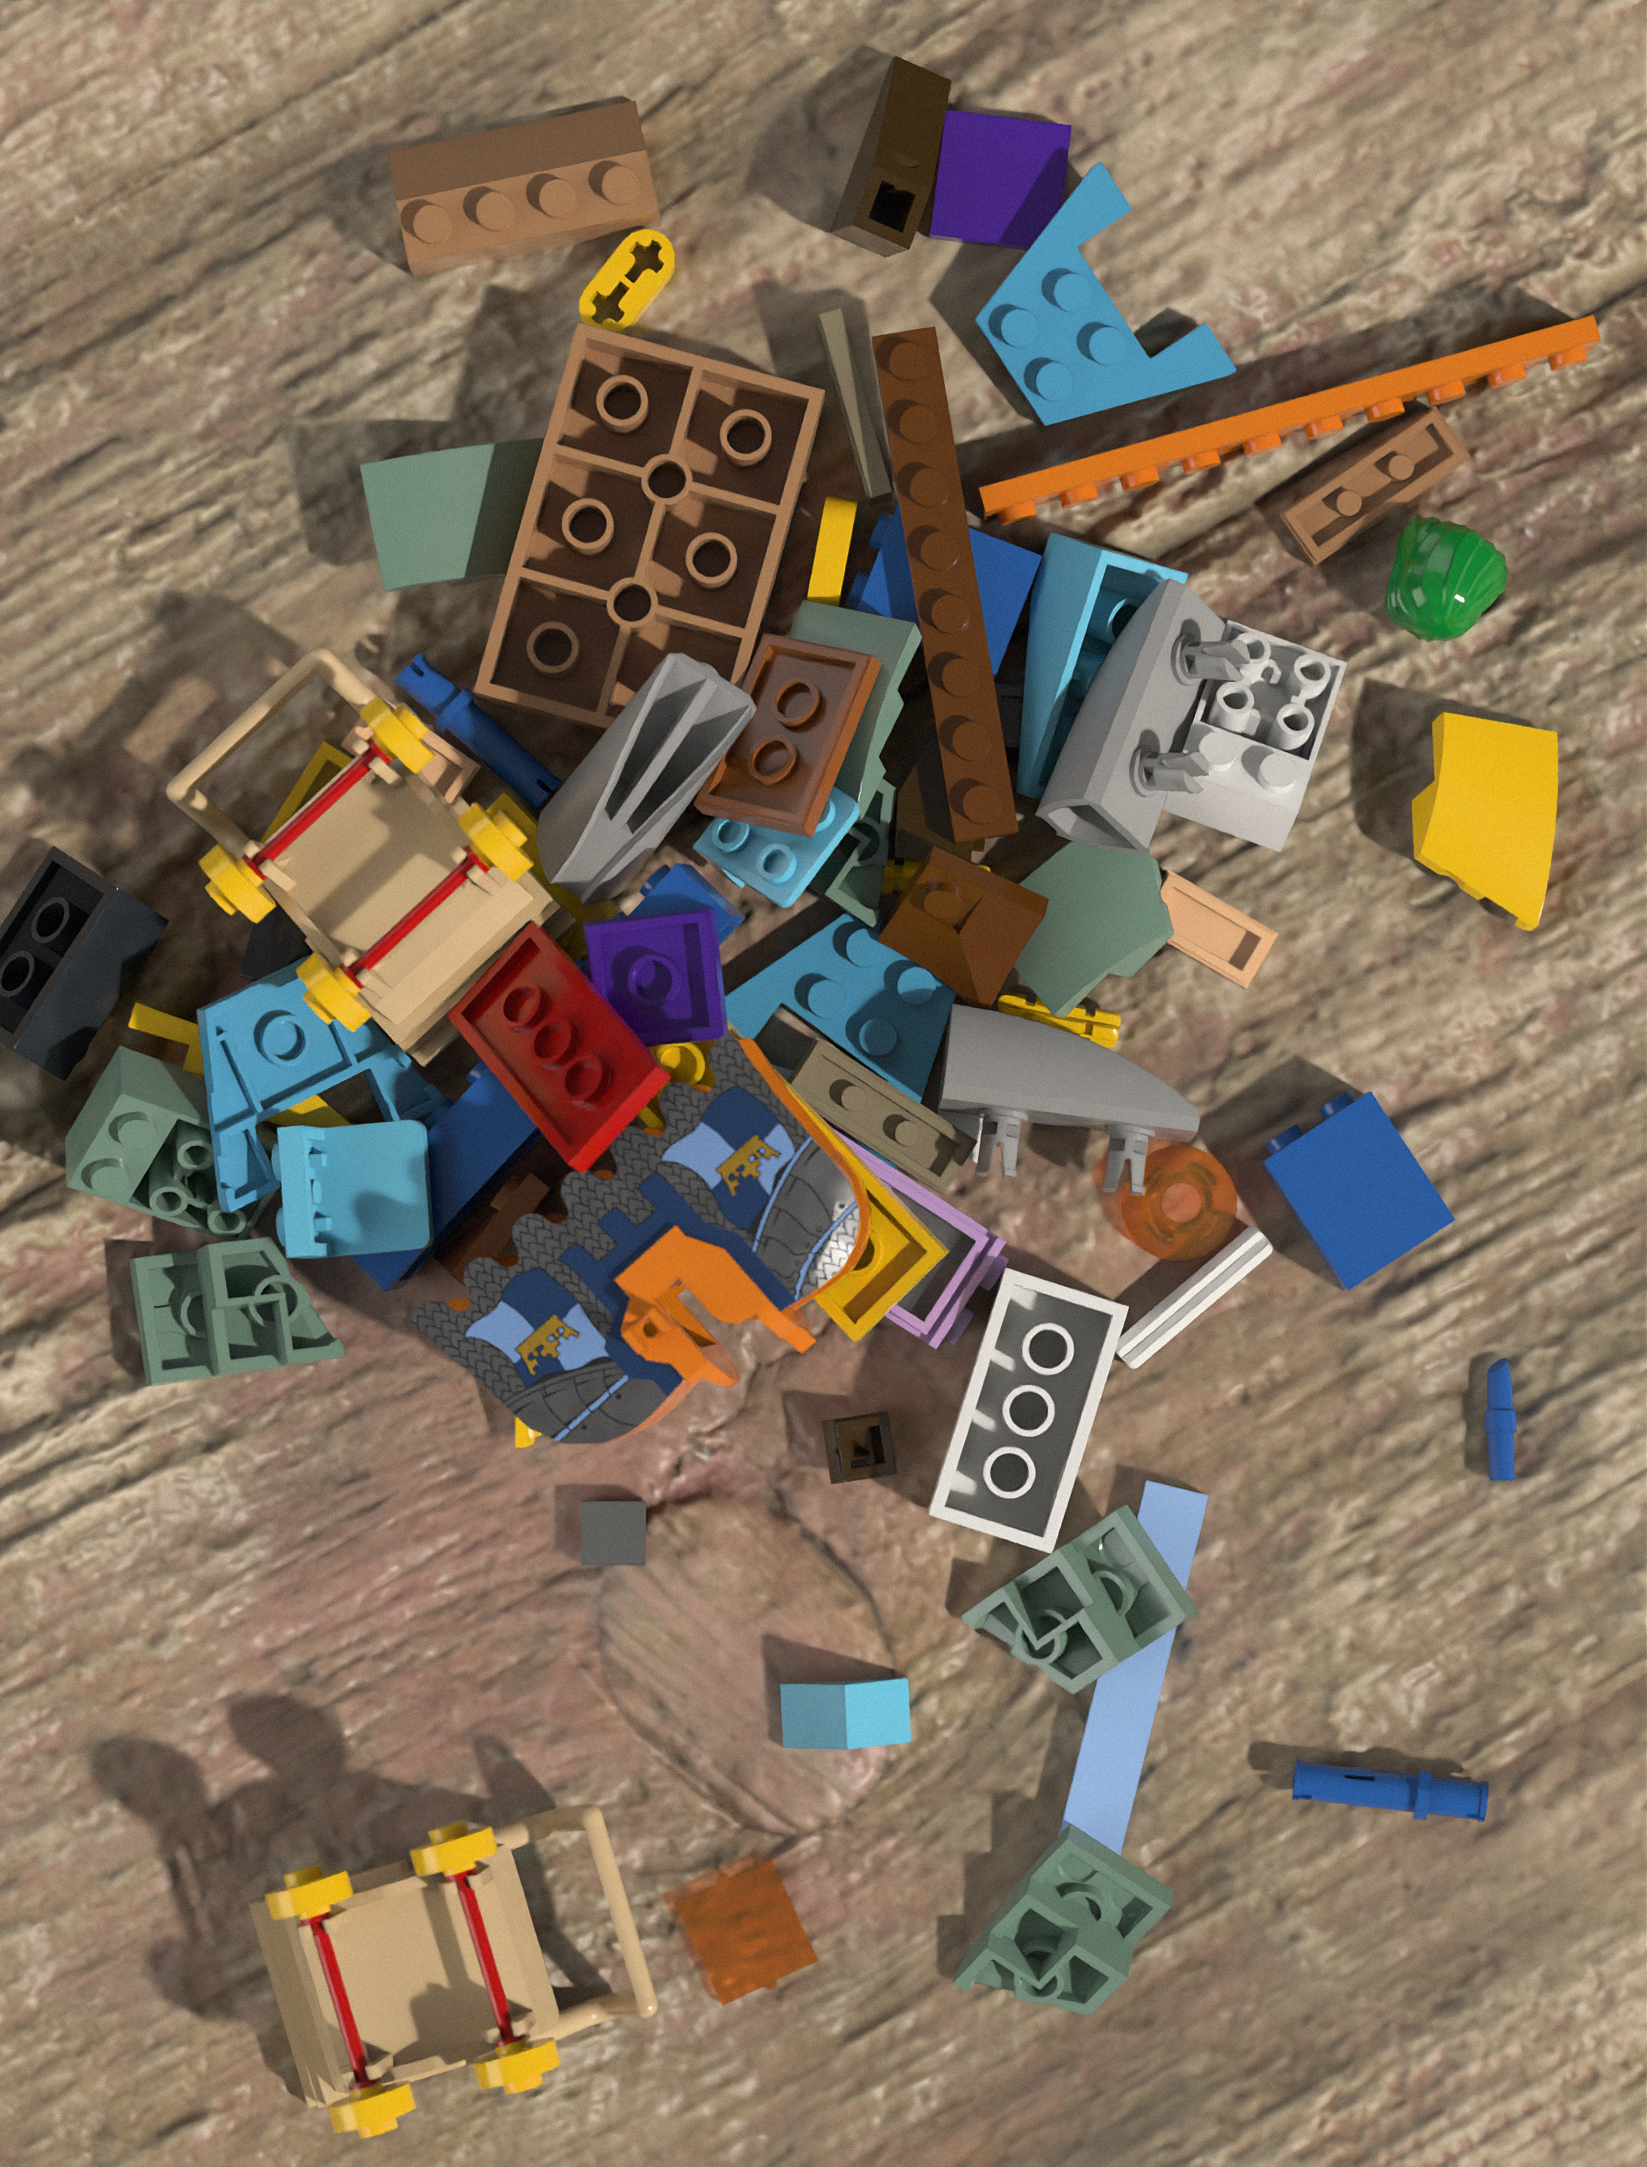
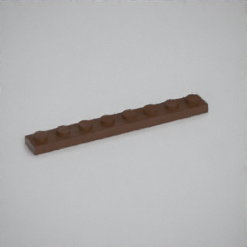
(944, 585)

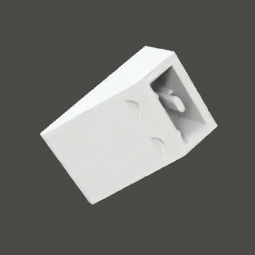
(1259, 738)

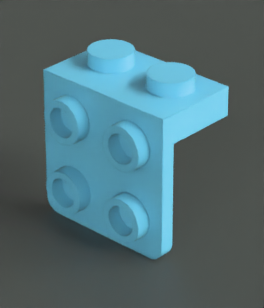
(772, 860)
(353, 1189)

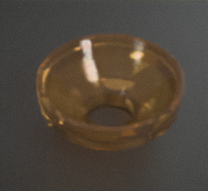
(1176, 1240)

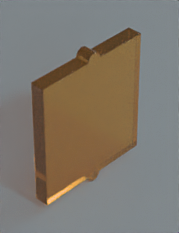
(746, 1931)

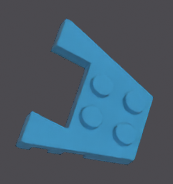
(1065, 334)
(859, 997)
(272, 1052)

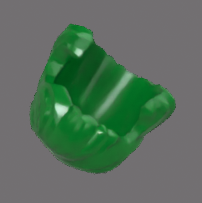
(1442, 579)

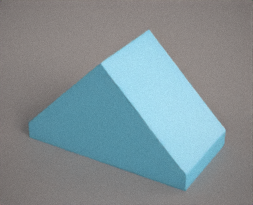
(845, 1713)

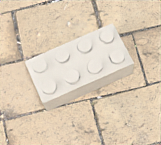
(1027, 1410)

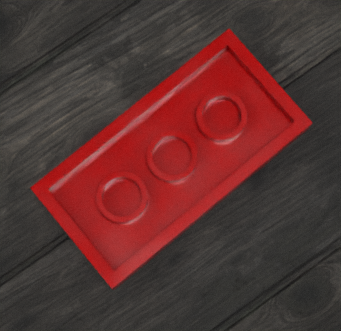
(558, 1046)

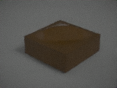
(859, 1447)

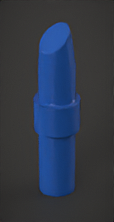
(1500, 1422)

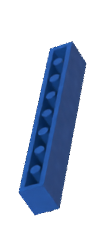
(486, 1130)

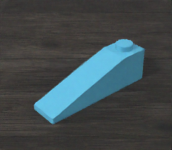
(1076, 615)

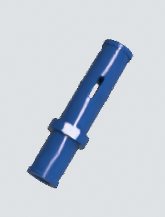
(477, 731)
(1391, 1790)

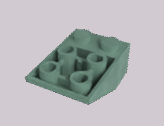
(151, 1147)

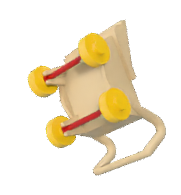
(376, 871)
(429, 1968)

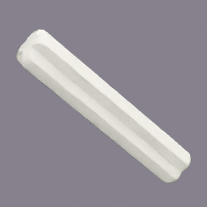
(1193, 1297)

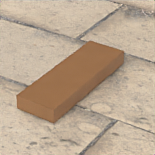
(1374, 486)

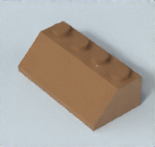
(523, 188)

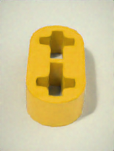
(616, 273)
(832, 551)

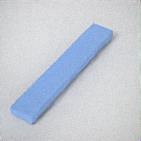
(1129, 1694)

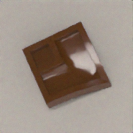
(963, 925)
(495, 1232)

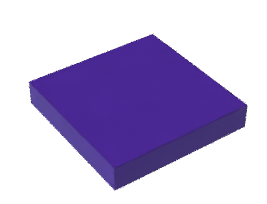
(998, 179)
(661, 974)

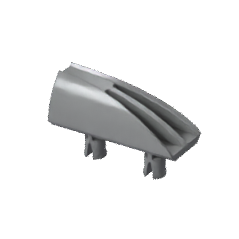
(1136, 722)
(639, 778)
(1039, 1074)

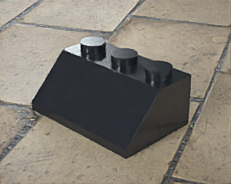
(68, 960)

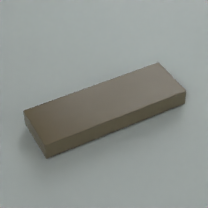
(854, 407)
(881, 1116)

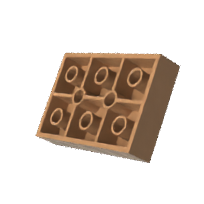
(646, 527)

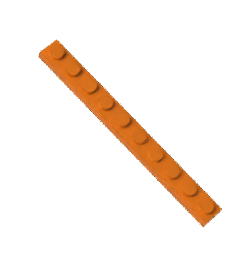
(1315, 414)

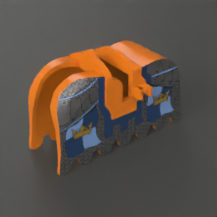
(725, 1201)

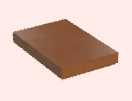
(796, 739)

